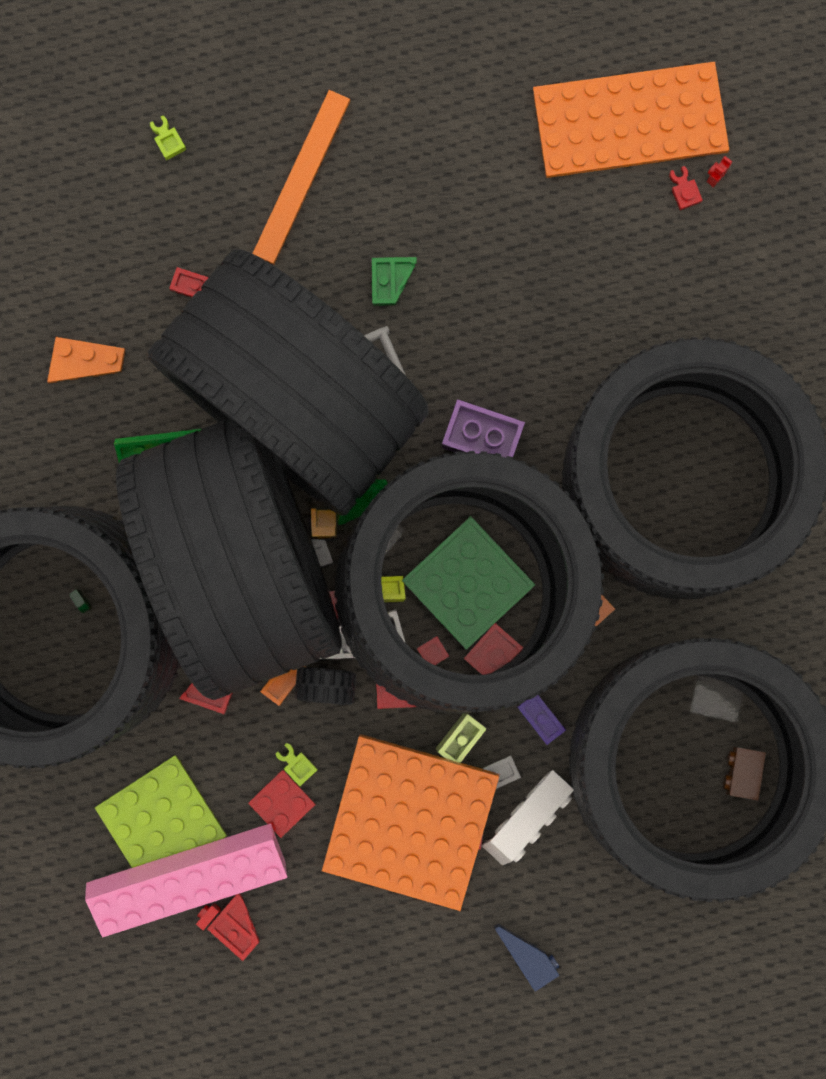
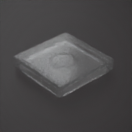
(716, 699)

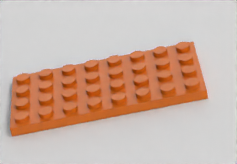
(630, 119)

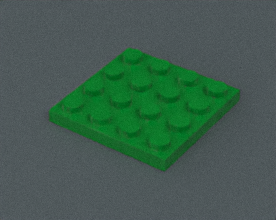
(468, 583)

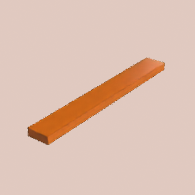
(301, 177)

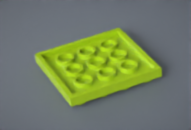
(159, 815)

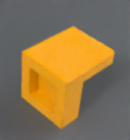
(323, 523)

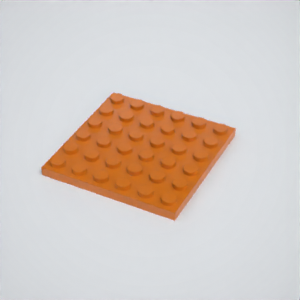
(410, 822)

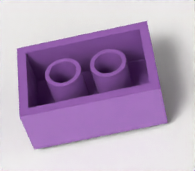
(481, 430)

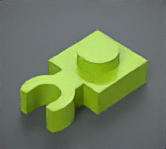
(168, 140)
(298, 767)

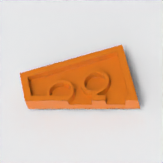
(83, 359)

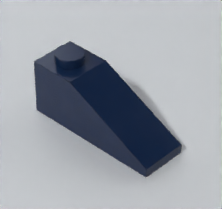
(532, 961)

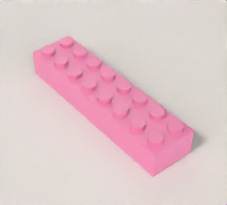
(185, 880)

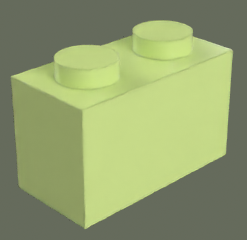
(461, 738)

